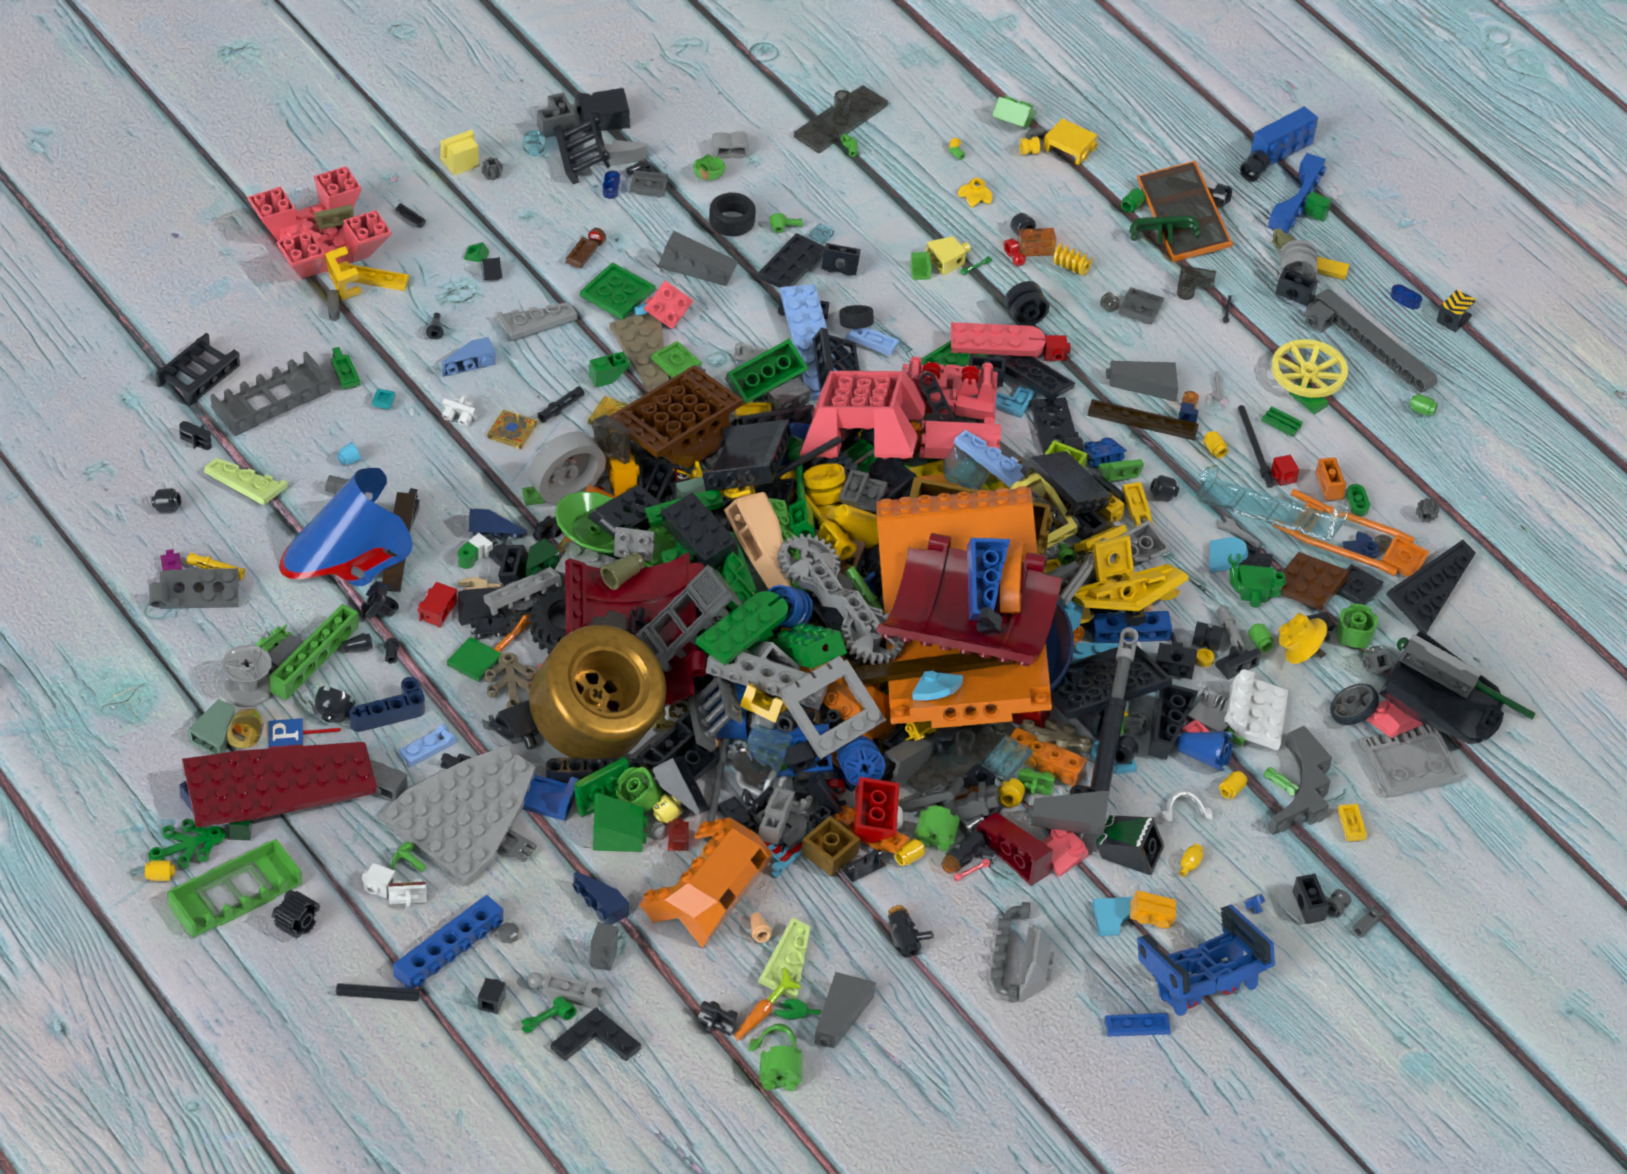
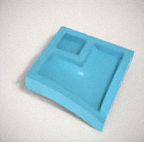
(936, 685)

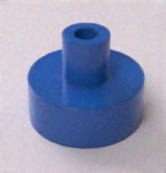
(1254, 902)

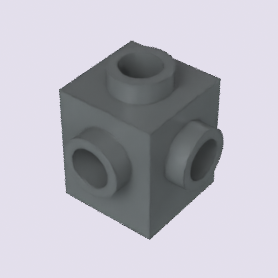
(1377, 660)

